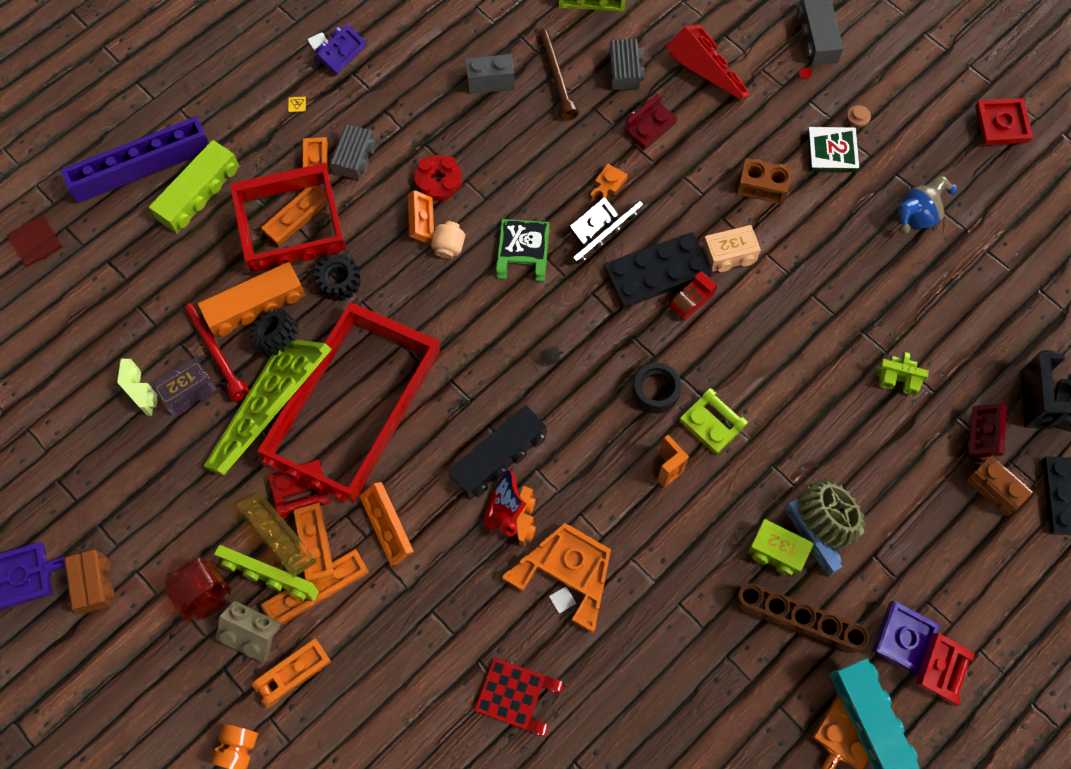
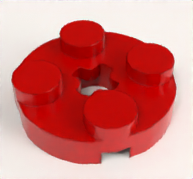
(435, 165)

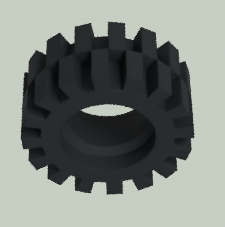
(337, 264)
(274, 331)

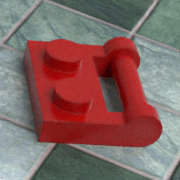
(285, 487)
(938, 667)

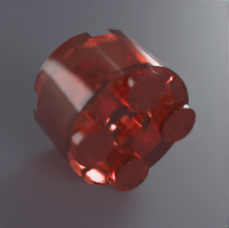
(197, 590)

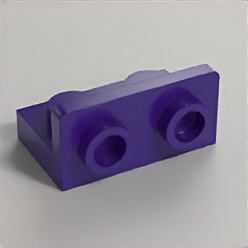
(340, 49)

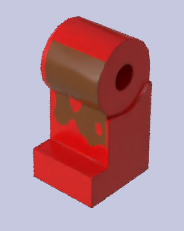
(693, 296)

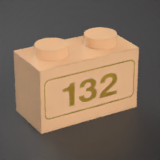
(731, 248)

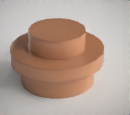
(858, 116)

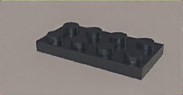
(657, 269)

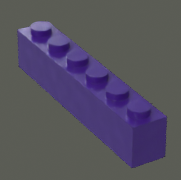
(135, 159)

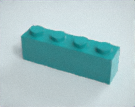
(873, 717)

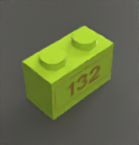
(780, 549)

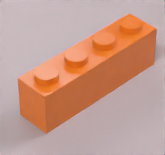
(251, 299)

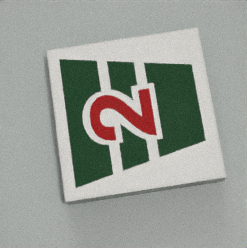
(833, 149)

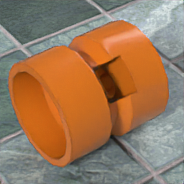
(234, 747)

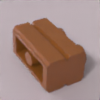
(999, 486)
(88, 581)

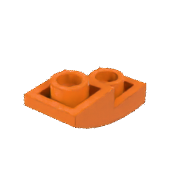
(525, 522)

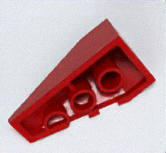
(697, 52)

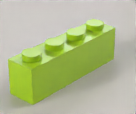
(194, 186)

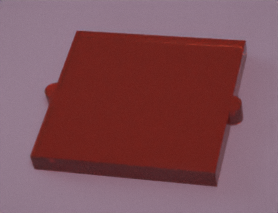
(34, 240)

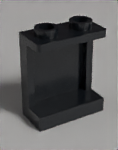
(1038, 393)

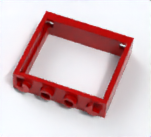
(278, 184)

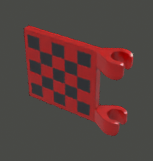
(512, 695)

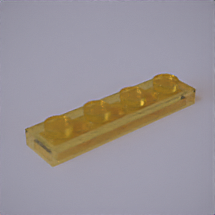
(276, 534)

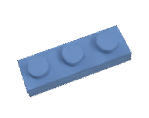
(825, 556)

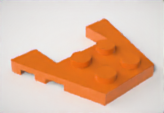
(574, 562)

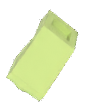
(141, 393)

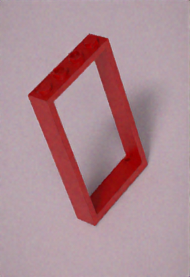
(379, 325)

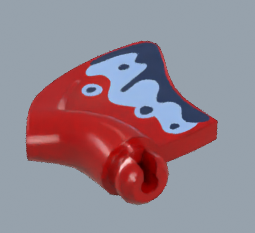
(504, 506)

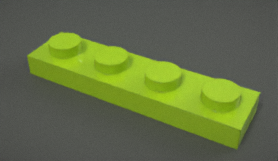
(273, 576)

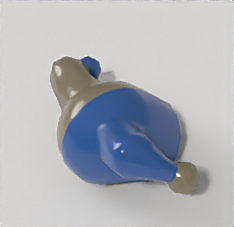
(923, 204)

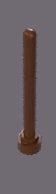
(568, 109)

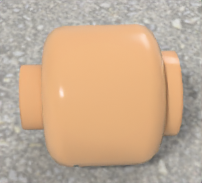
(448, 240)

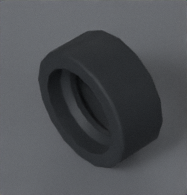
(658, 369)

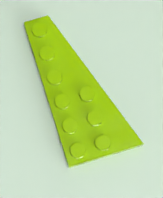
(270, 392)

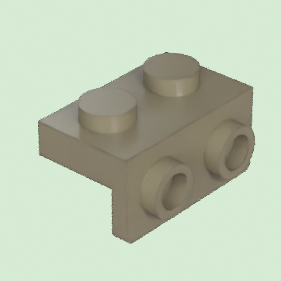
(247, 631)

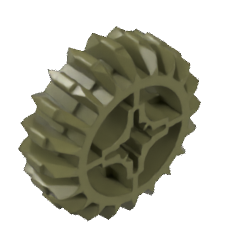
(831, 514)

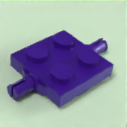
(26, 575)

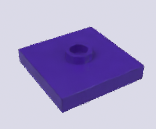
(904, 636)

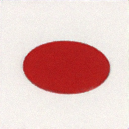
(805, 73)

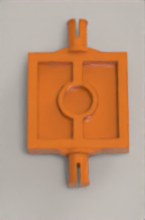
(840, 738)

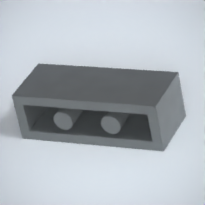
(820, 31)

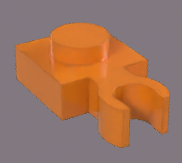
(609, 182)

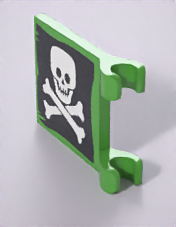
(523, 244)

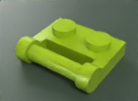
(708, 427)

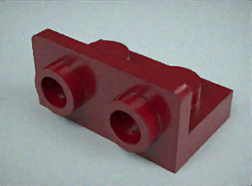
(649, 122)
(987, 431)

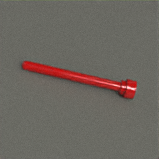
(236, 389)

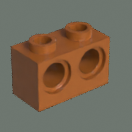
(763, 185)

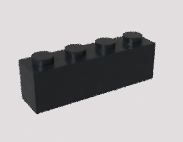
(498, 452)

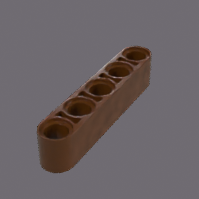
(814, 617)

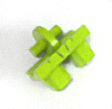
(902, 370)

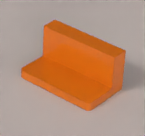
(675, 461)

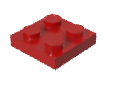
(1003, 121)

